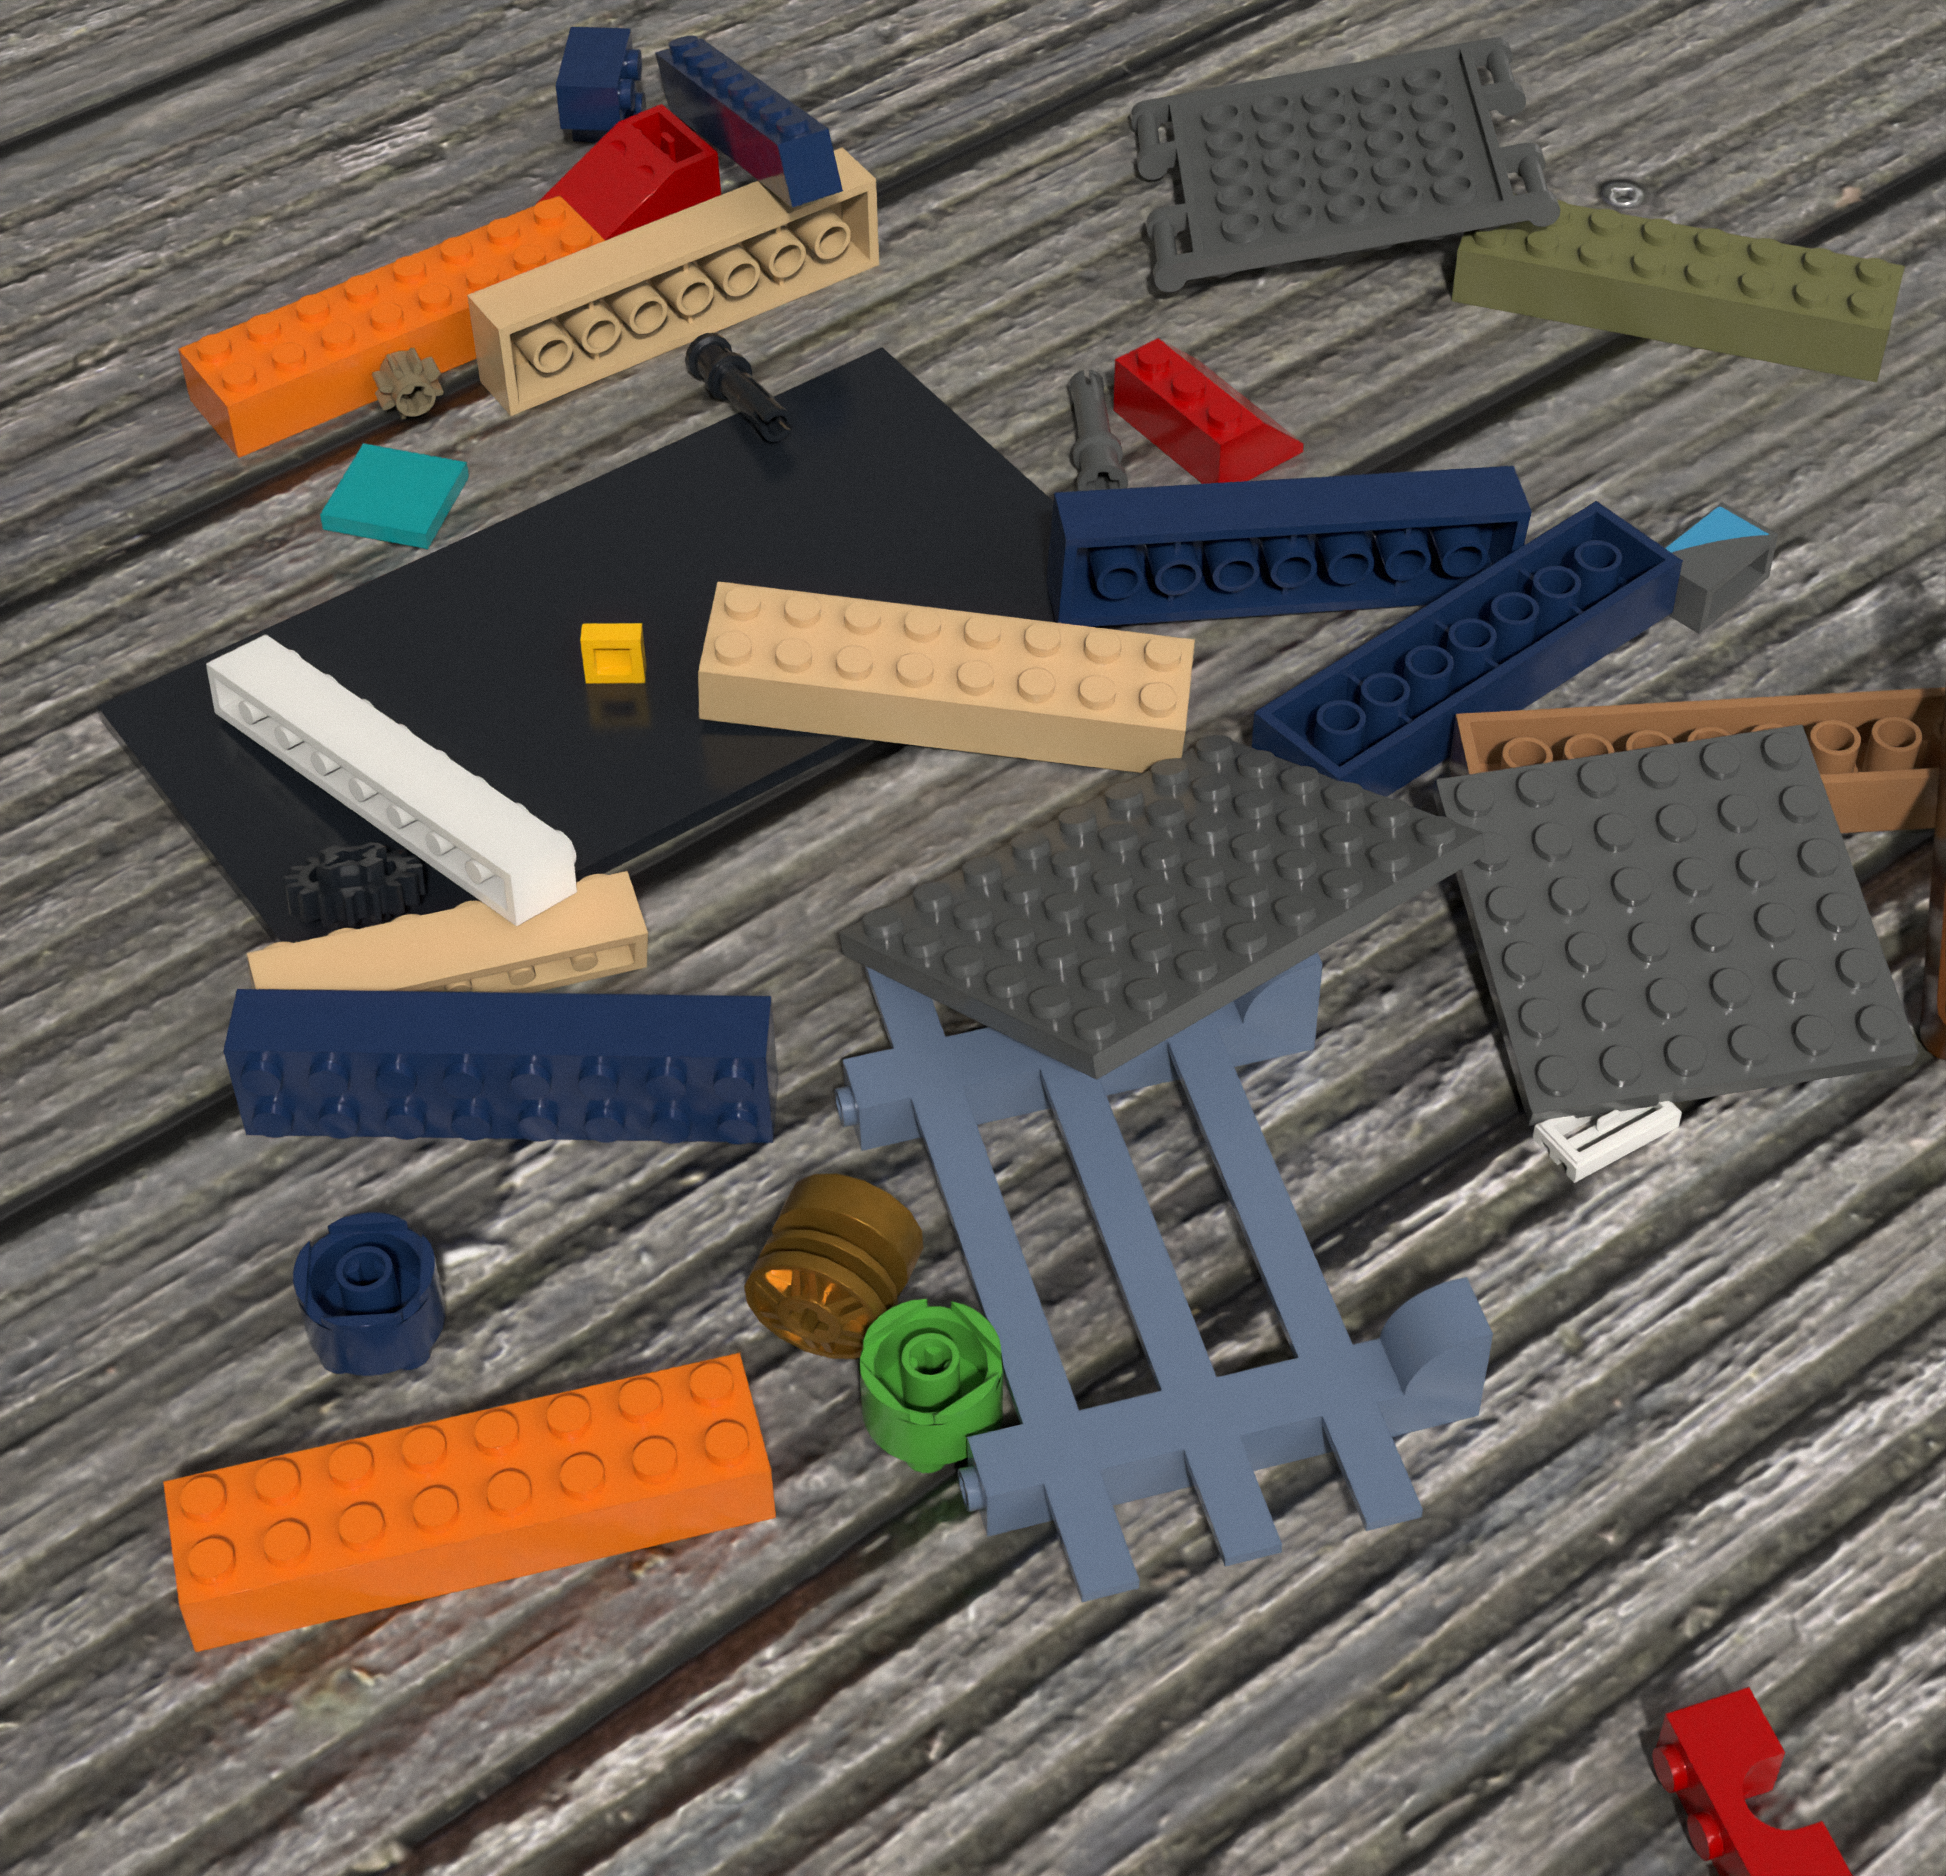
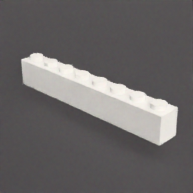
(394, 779)

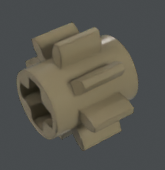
(407, 383)

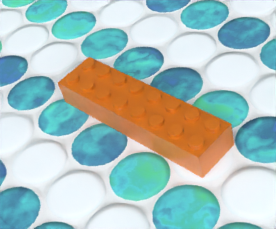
(320, 352)
(466, 1501)

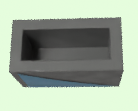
(1721, 564)

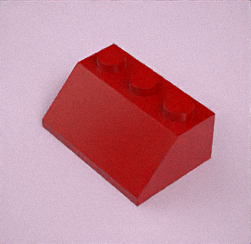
(1197, 416)

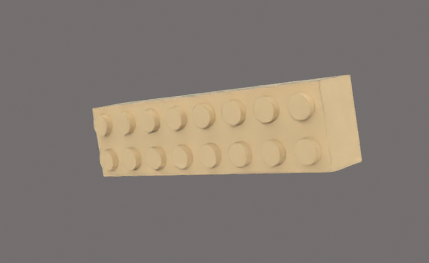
(667, 286)
(944, 678)

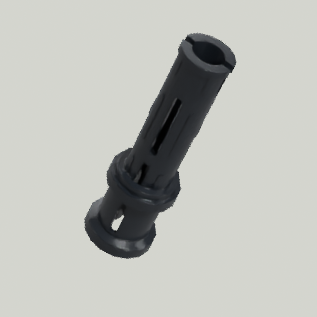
(730, 378)

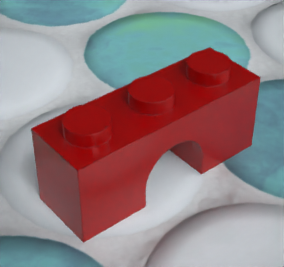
(1717, 1760)

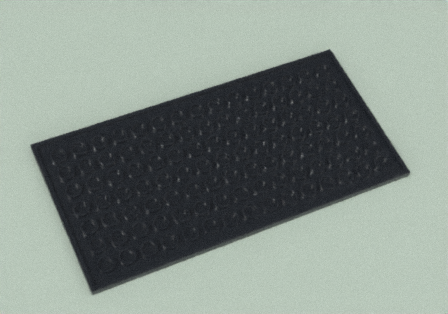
(484, 652)

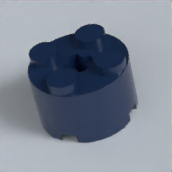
(370, 1295)

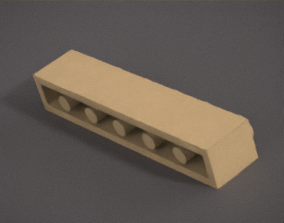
(471, 948)

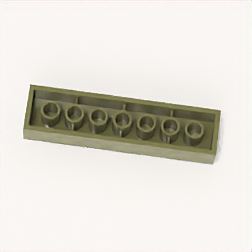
(1687, 288)

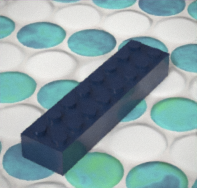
(1278, 544)
(1477, 649)
(504, 1065)

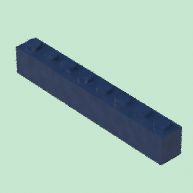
(749, 121)

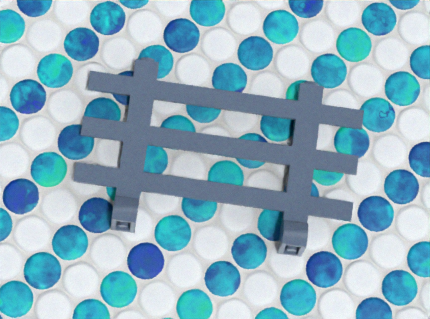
(1197, 1425)

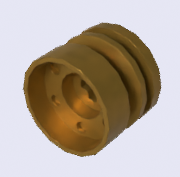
(833, 1264)

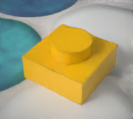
(613, 653)

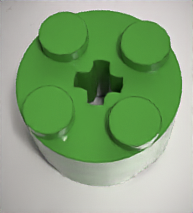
(930, 1382)

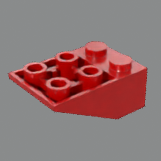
(640, 174)

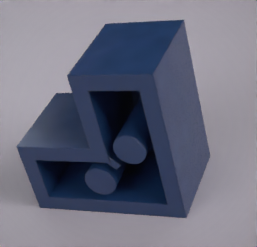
(598, 81)

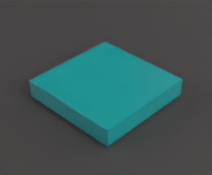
(394, 496)

